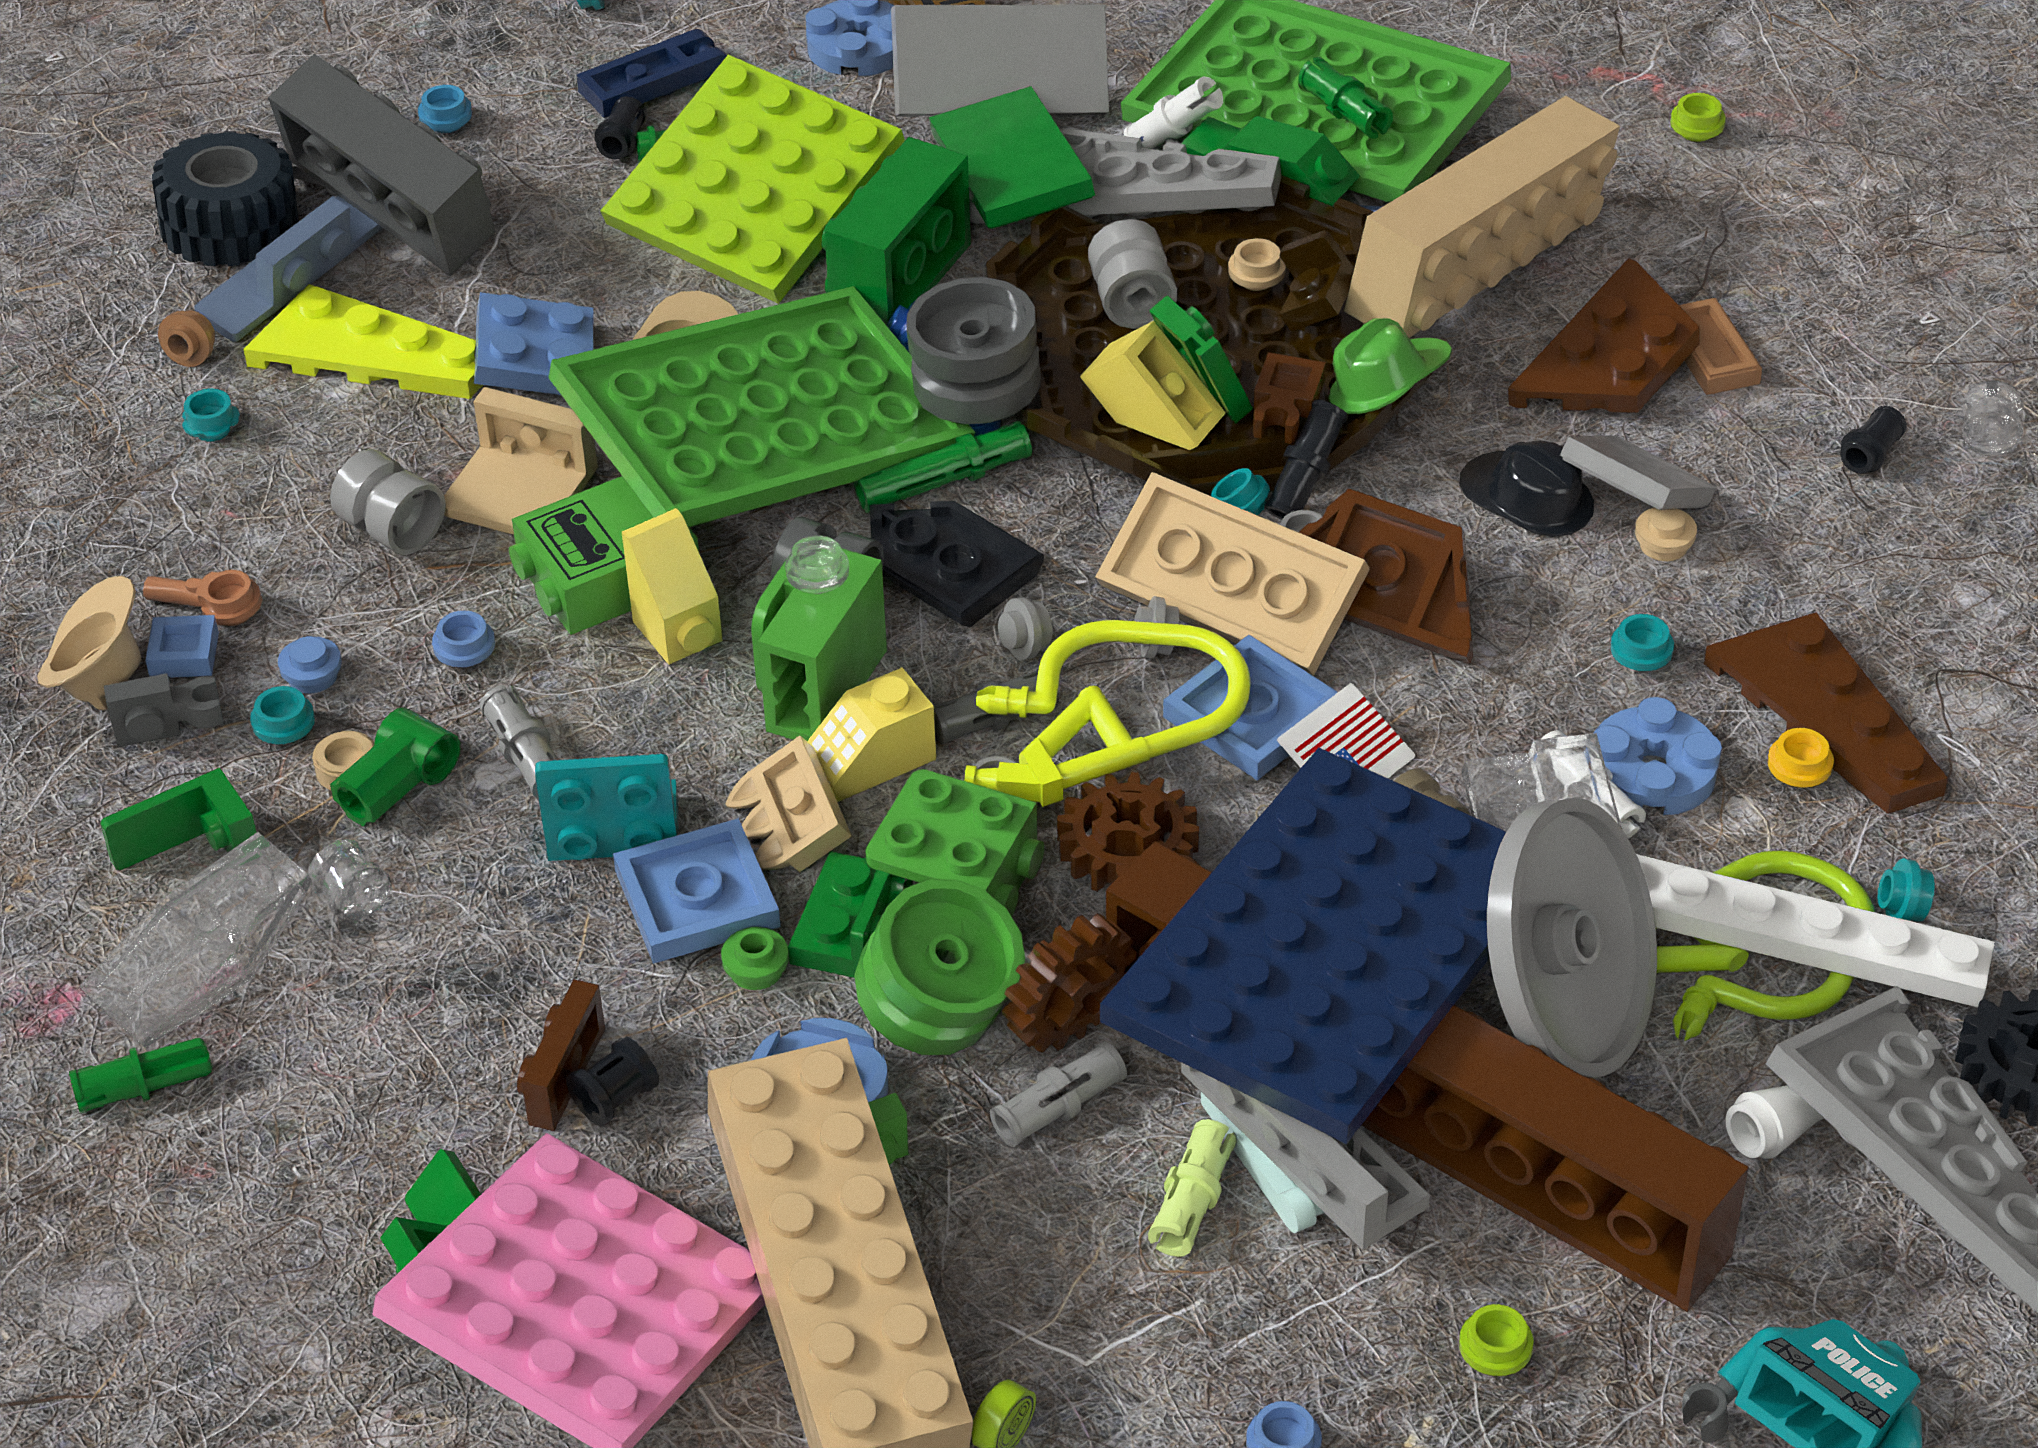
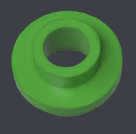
(755, 957)

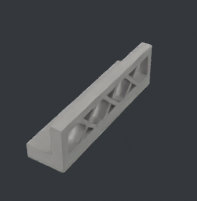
(1321, 1167)

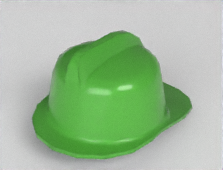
(1381, 365)

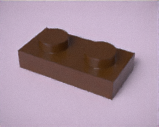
(567, 1044)

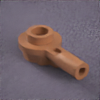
(225, 594)

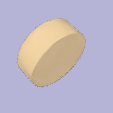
(338, 753)

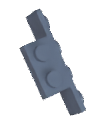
(286, 267)

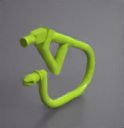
(1712, 956)

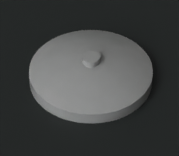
(1572, 935)

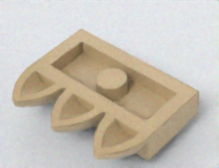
(791, 808)

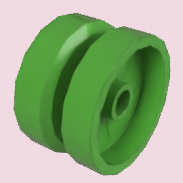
(938, 966)

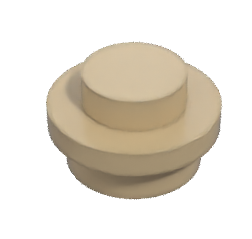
(1256, 264)
(1665, 533)

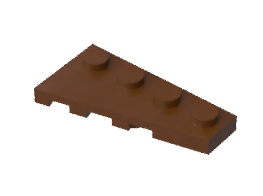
(1818, 686)

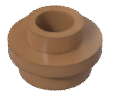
(194, 329)

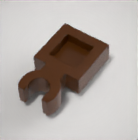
(1286, 392)

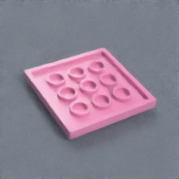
(576, 1295)

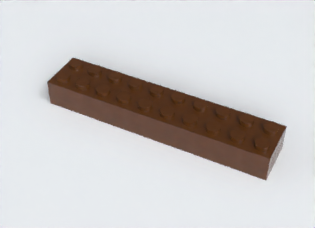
(1525, 1129)

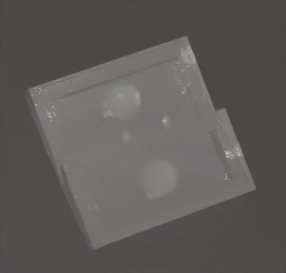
(1552, 770)

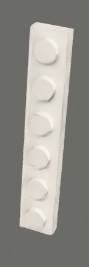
(1818, 932)

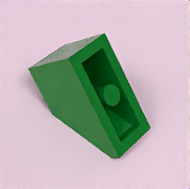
(1302, 156)

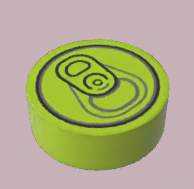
(1003, 1416)

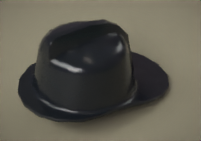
(1530, 488)

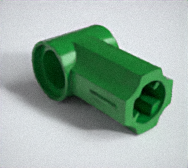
(403, 755)

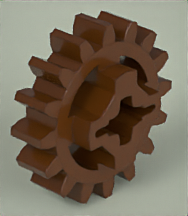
(1124, 825)
(1067, 982)

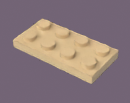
(1233, 571)

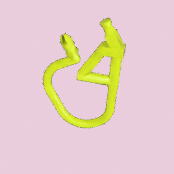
(1037, 776)

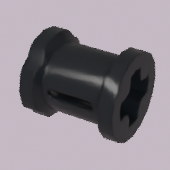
(612, 1080)

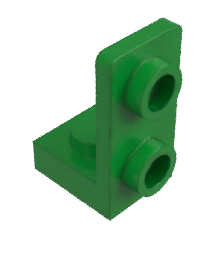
(176, 816)

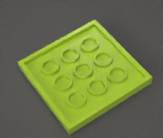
(751, 177)

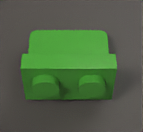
(960, 834)

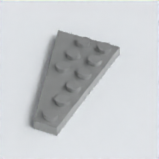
(1167, 180)
(1921, 1128)

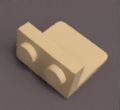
(525, 460)

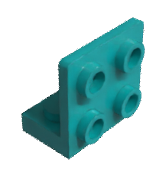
(605, 804)

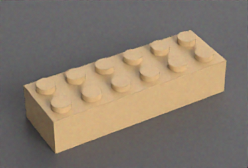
(1482, 217)
(835, 1253)

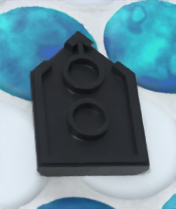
(952, 558)

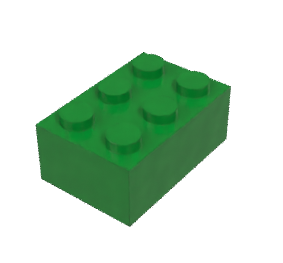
(901, 227)

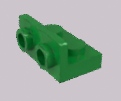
(842, 914)

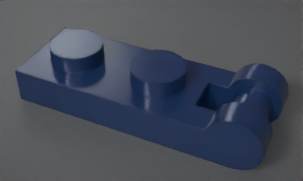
(651, 71)

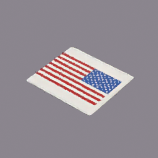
(1350, 730)

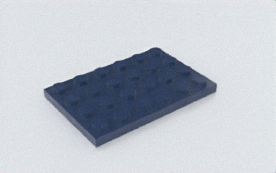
(1319, 946)

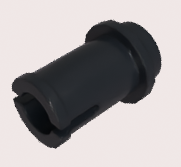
(617, 134)
(1866, 447)

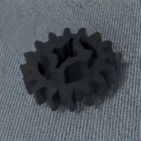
(2002, 1054)

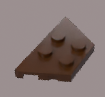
(1613, 348)
(1415, 573)

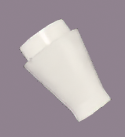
(1768, 1121)

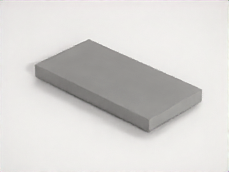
(979, 52)

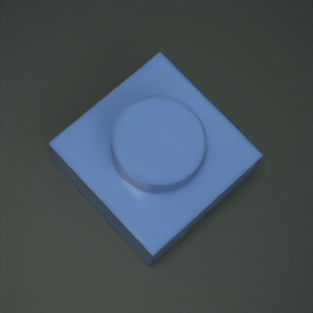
(182, 646)

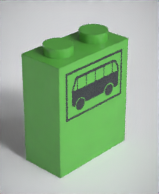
(578, 555)

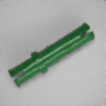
(962, 460)

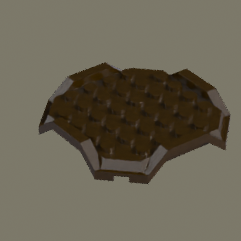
(1247, 323)

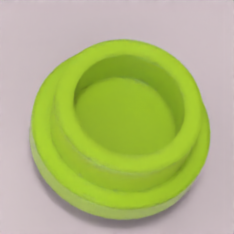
(1698, 117)
(1496, 1340)

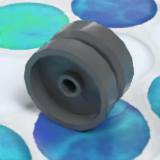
(974, 350)

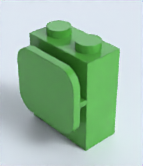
(816, 645)

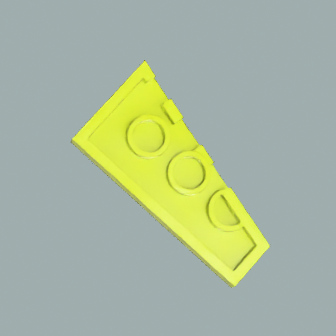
(367, 343)

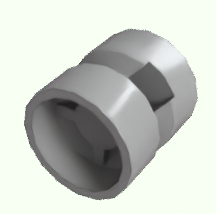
(1130, 271)
(387, 501)

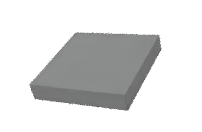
(1637, 472)

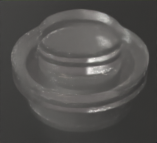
(817, 565)

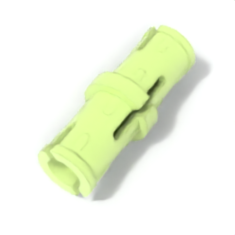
(1192, 1188)

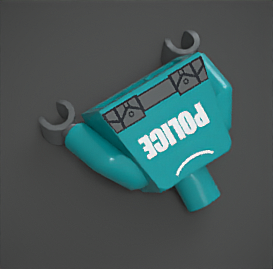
(1816, 1389)

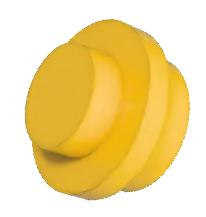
(1801, 758)

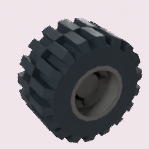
(224, 197)

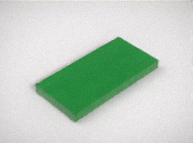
(1015, 157)

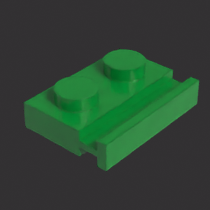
(1190, 336)

